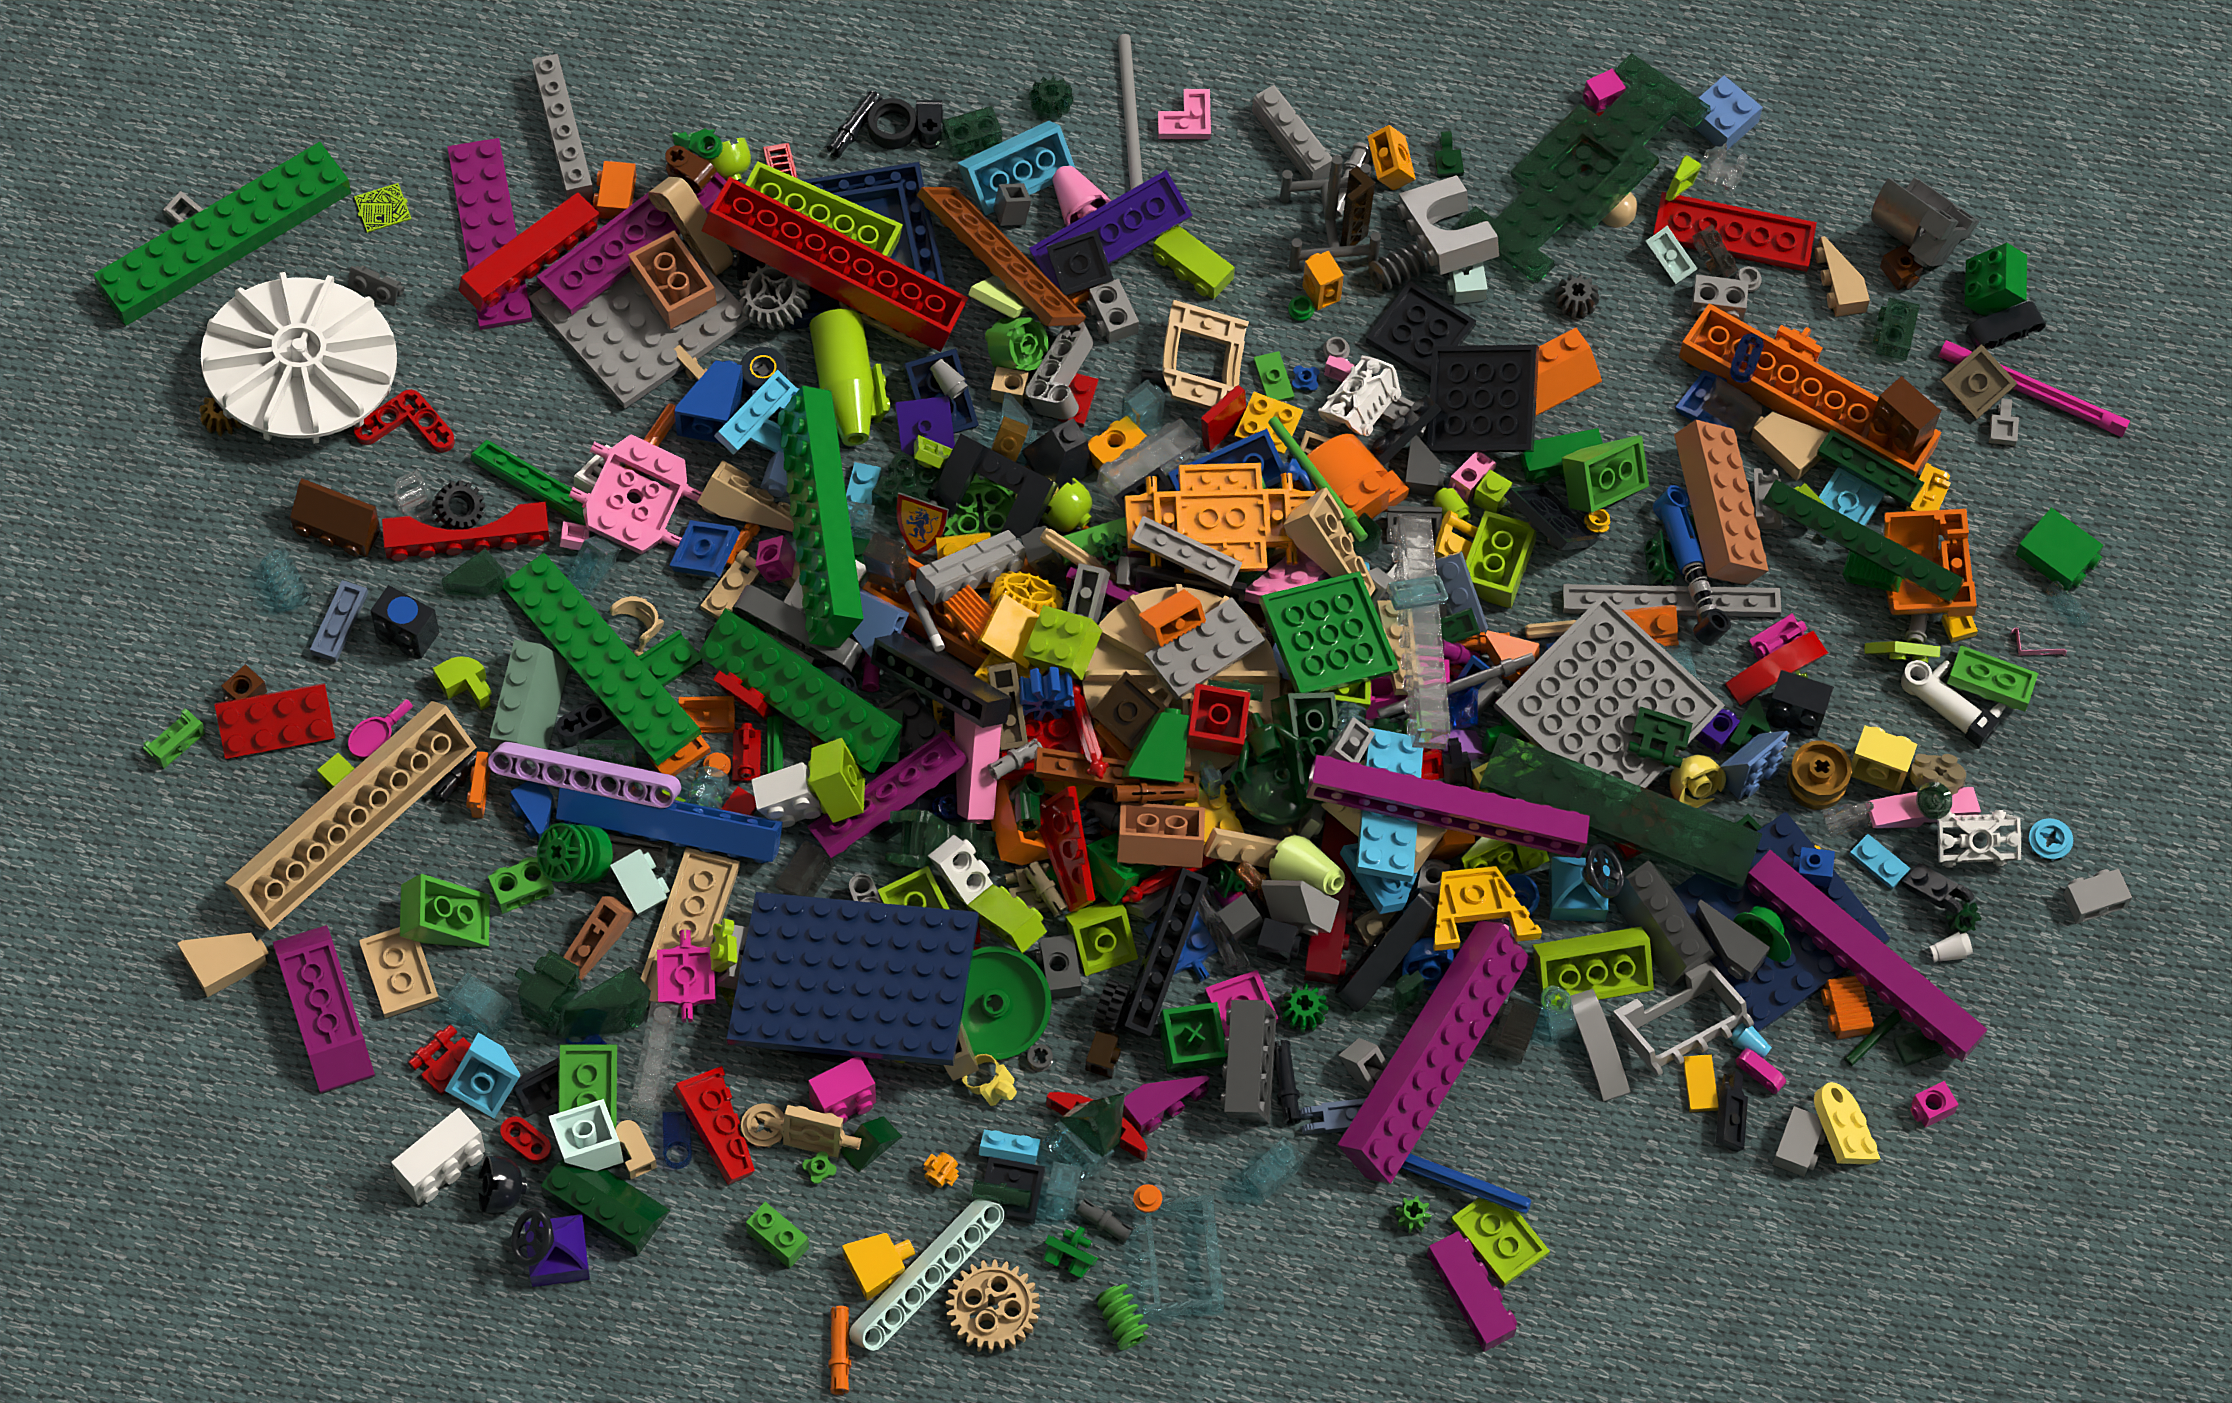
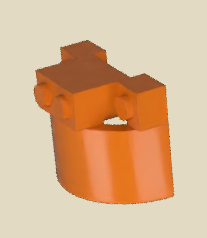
(1356, 476)
(1920, 533)

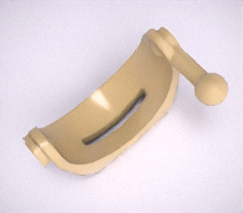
(644, 612)

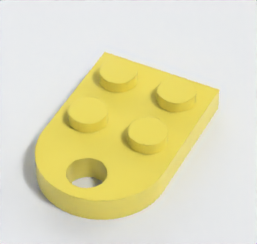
(1844, 1125)

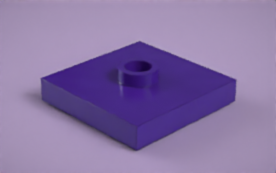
(926, 418)

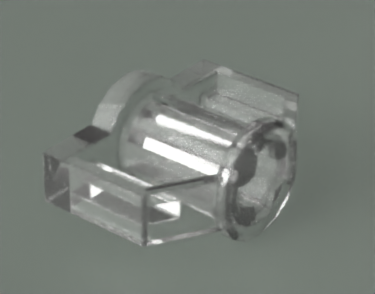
(415, 497)

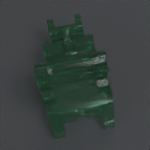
(926, 832)

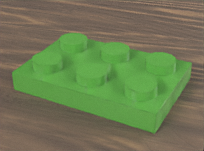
(1992, 678)
(587, 1075)

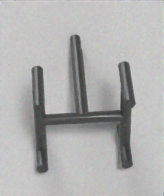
(1330, 195)

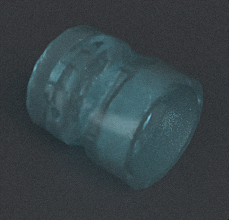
(708, 787)

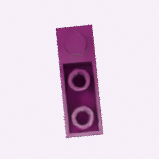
(1148, 1102)

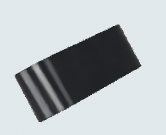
(2006, 325)

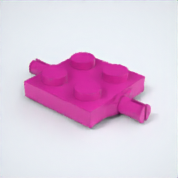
(685, 976)

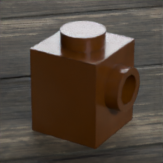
(1901, 268)

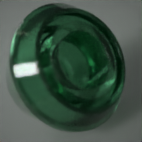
(1934, 800)

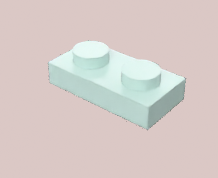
(1671, 255)

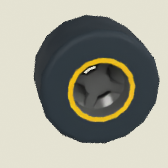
(760, 363)

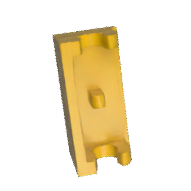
(1933, 491)

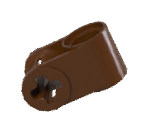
(690, 167)

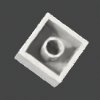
(786, 795)

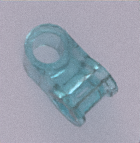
(1559, 1017)

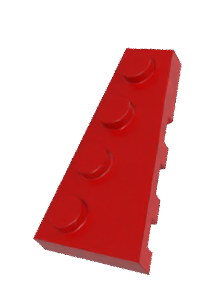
(1066, 847)
(716, 1122)

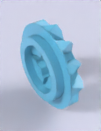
(2062, 836)

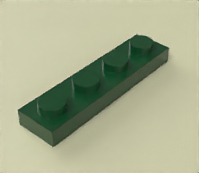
(1870, 468)

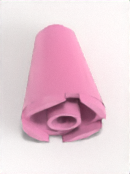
(1076, 194)

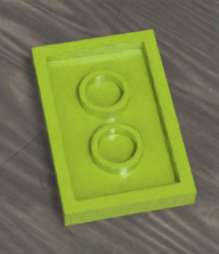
(1500, 1239)

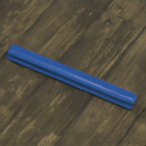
(1467, 1184)

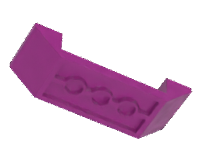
(324, 1009)

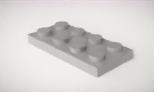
(1205, 650)

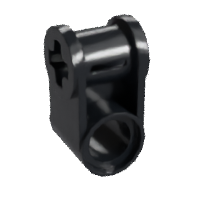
(929, 122)

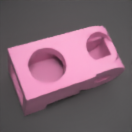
(1470, 475)

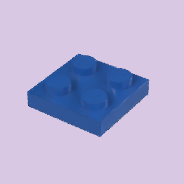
(704, 549)

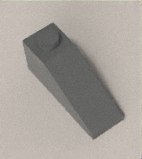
(1735, 946)

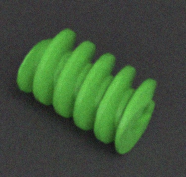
(1121, 1316)

